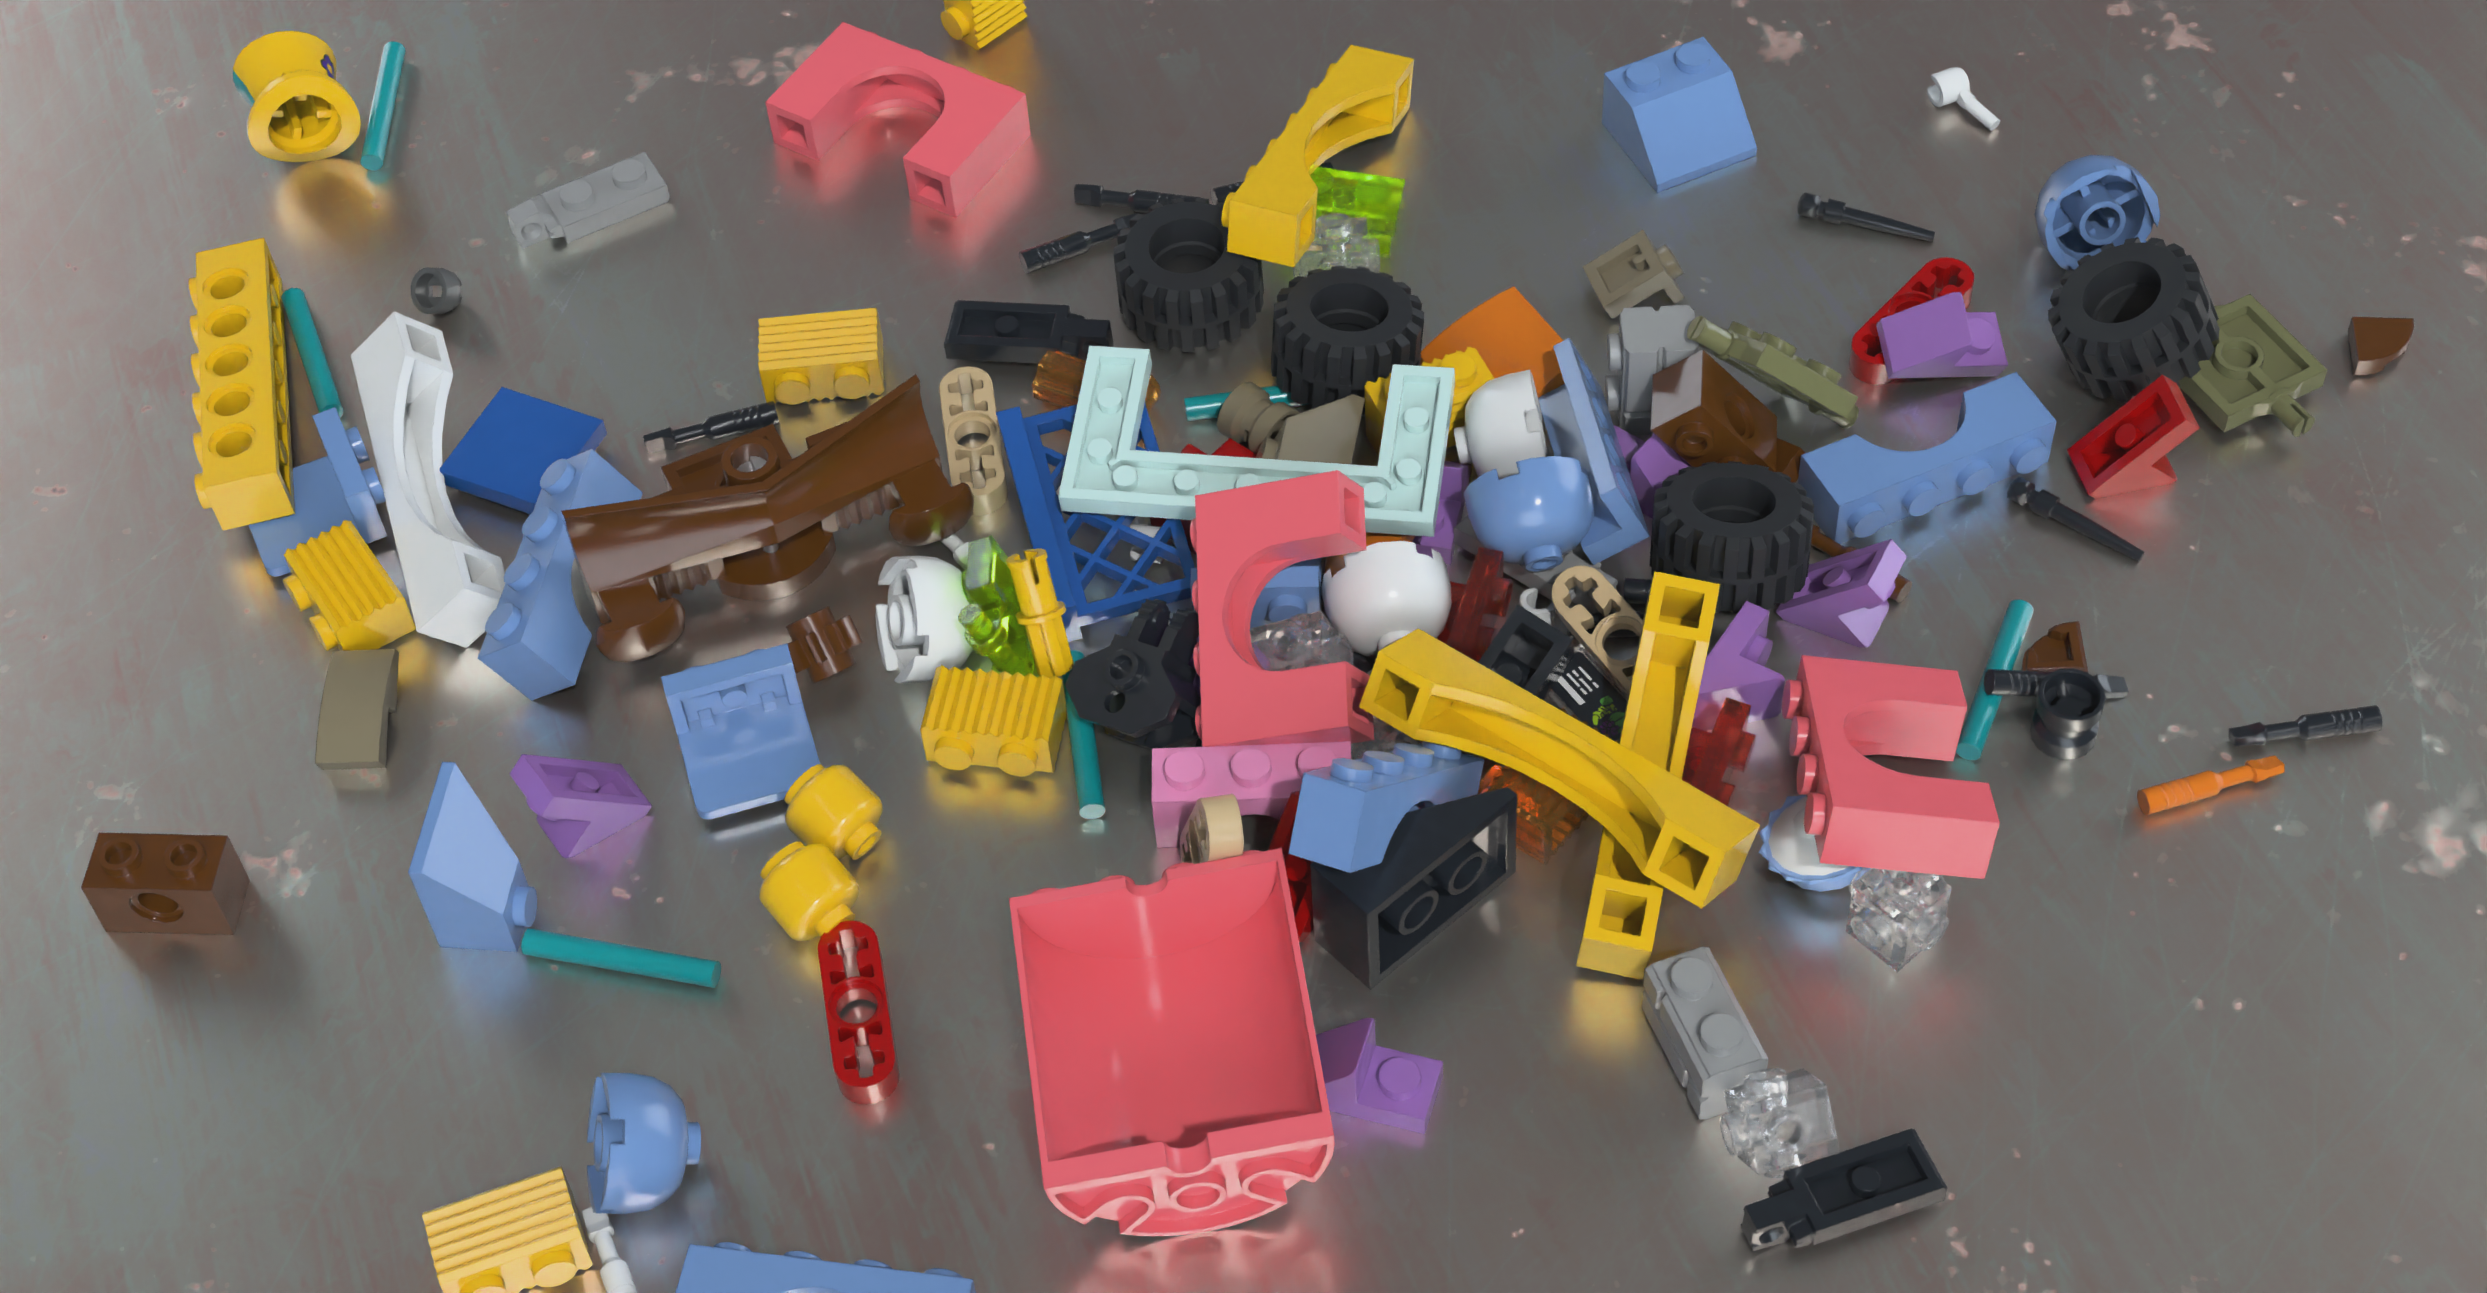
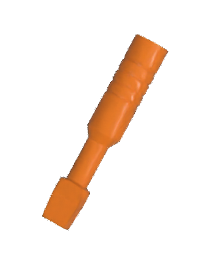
(2205, 784)

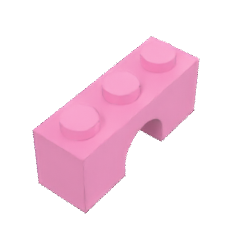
(1255, 774)

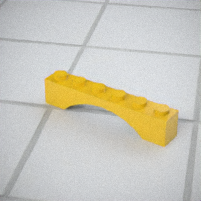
(1277, 203)
(1658, 727)
(1661, 821)

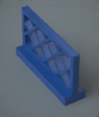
(1047, 530)

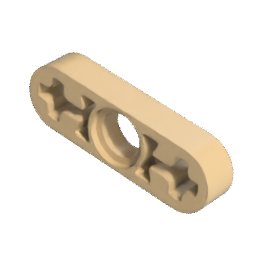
(981, 420)
(1579, 619)
(1212, 830)

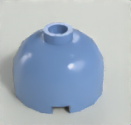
(2093, 205)
(1534, 512)
(638, 1143)

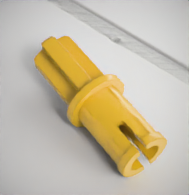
(1040, 612)

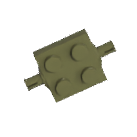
(1776, 366)
(2254, 371)

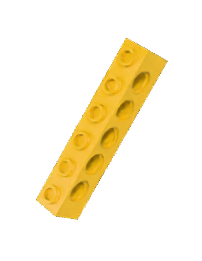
(241, 385)

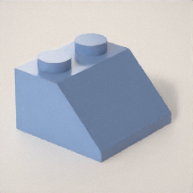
(1677, 114)

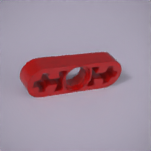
(1944, 273)
(876, 1031)

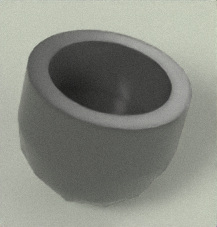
(422, 290)

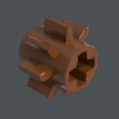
(822, 644)

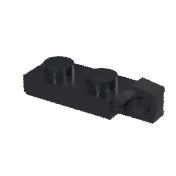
(1020, 332)
(1846, 1193)

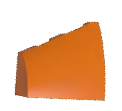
(1507, 337)

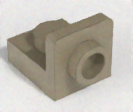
(1633, 274)

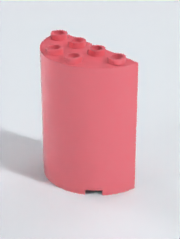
(1172, 1046)

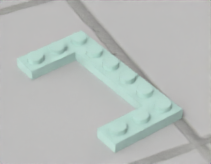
(1113, 478)

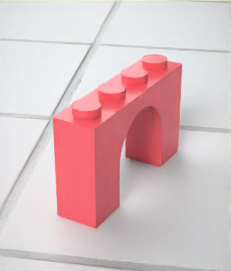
(865, 73)
(1240, 545)
(1871, 812)

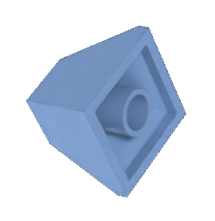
(469, 872)

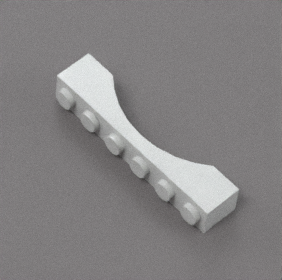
(404, 396)

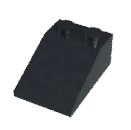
(1429, 877)

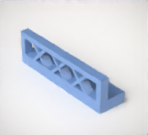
(1583, 429)

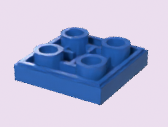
(515, 445)

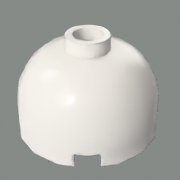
(1502, 425)
(1387, 595)
(921, 618)

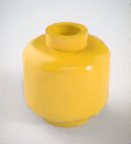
(834, 810)
(807, 890)

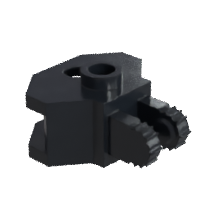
(1142, 681)

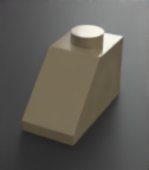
(1318, 434)

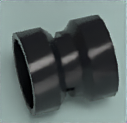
(2067, 714)

